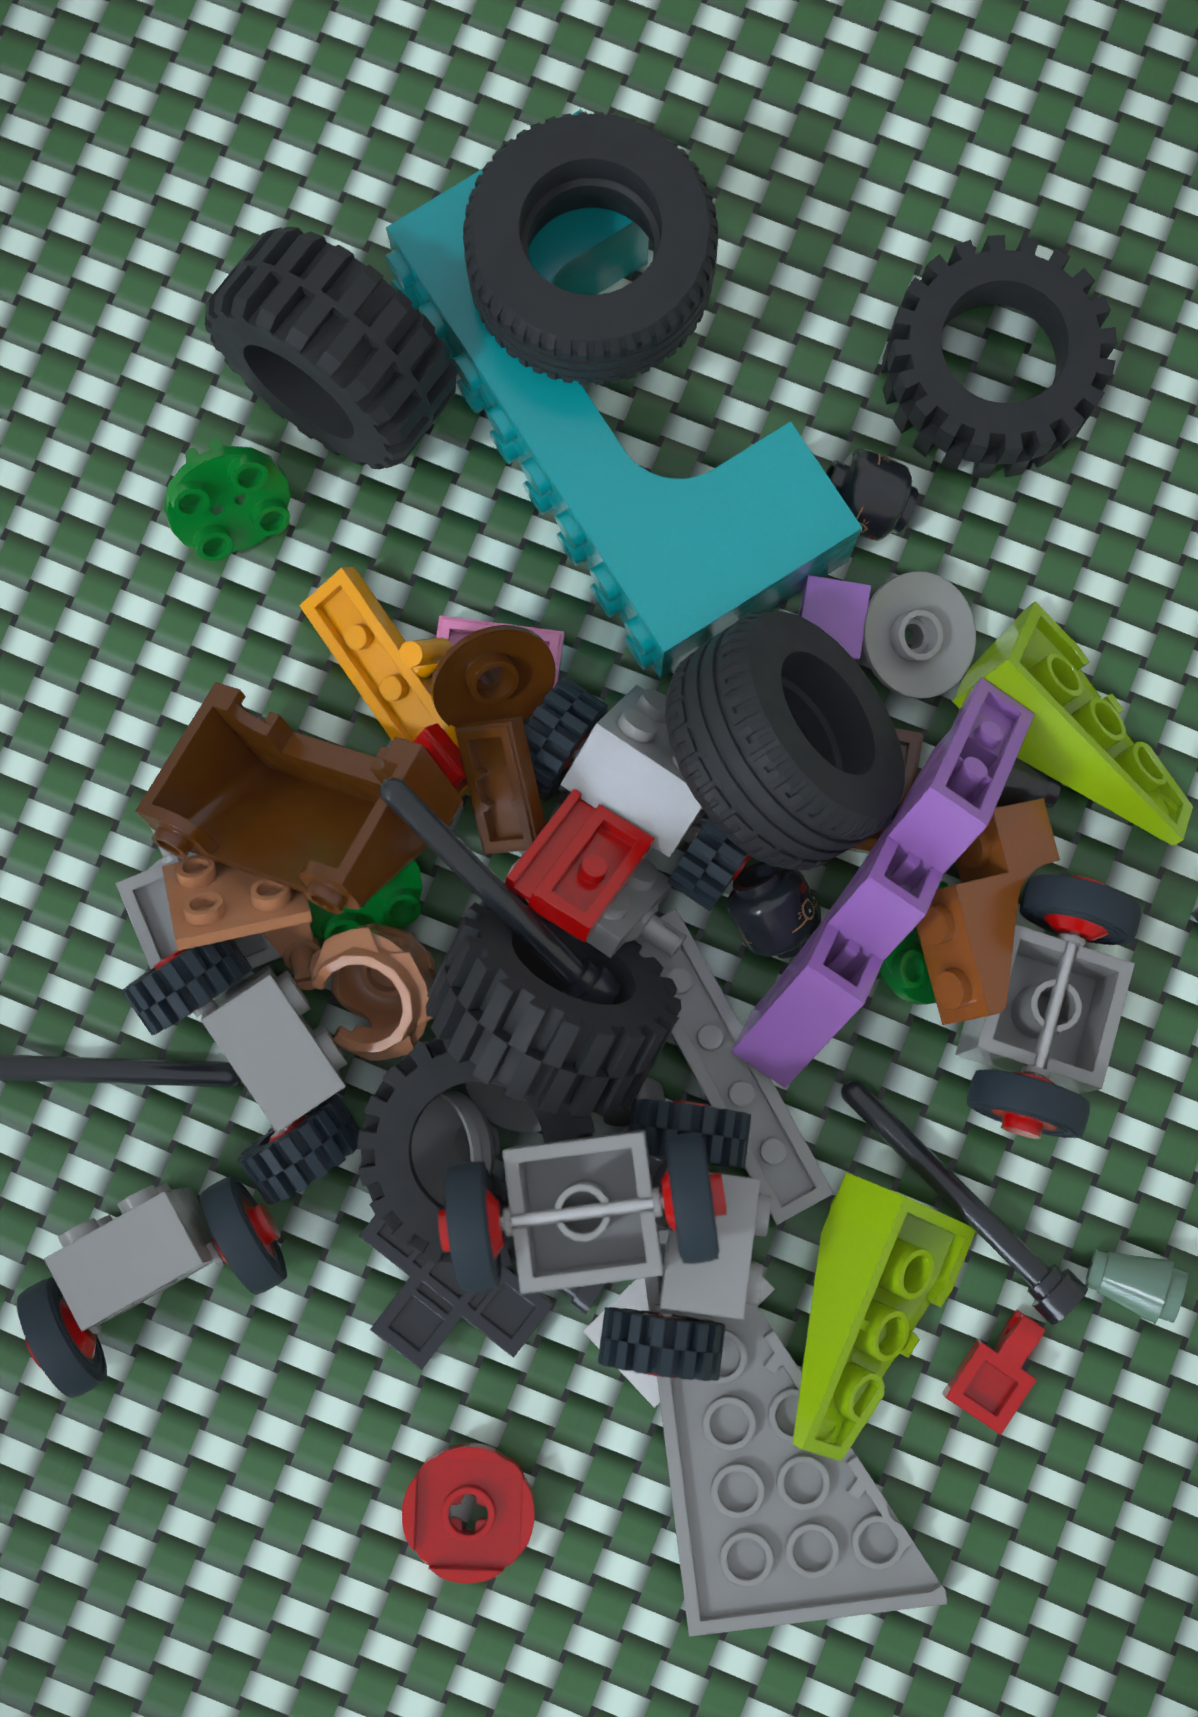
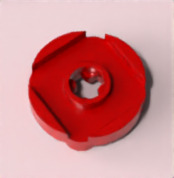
(440, 1538)

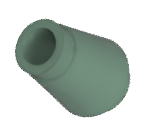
(1139, 1283)

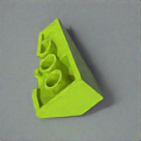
(1076, 731)
(872, 1284)

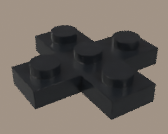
(433, 1303)

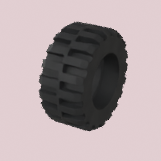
(331, 347)

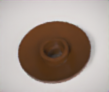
(493, 676)

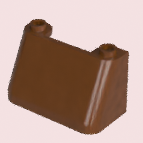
(290, 803)

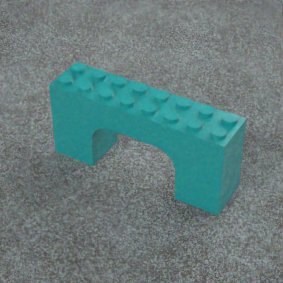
(662, 550)

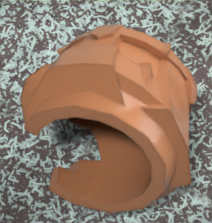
(381, 978)

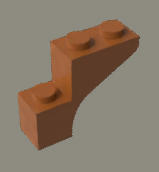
(972, 923)

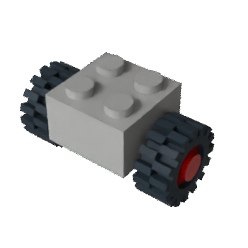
(631, 770)
(273, 1051)
(684, 1345)

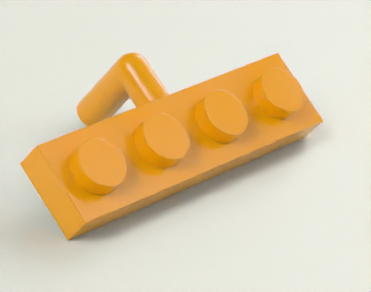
(376, 657)

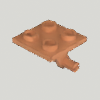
(224, 903)

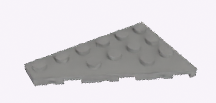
(761, 1522)

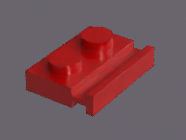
(579, 865)

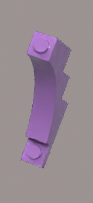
(890, 889)

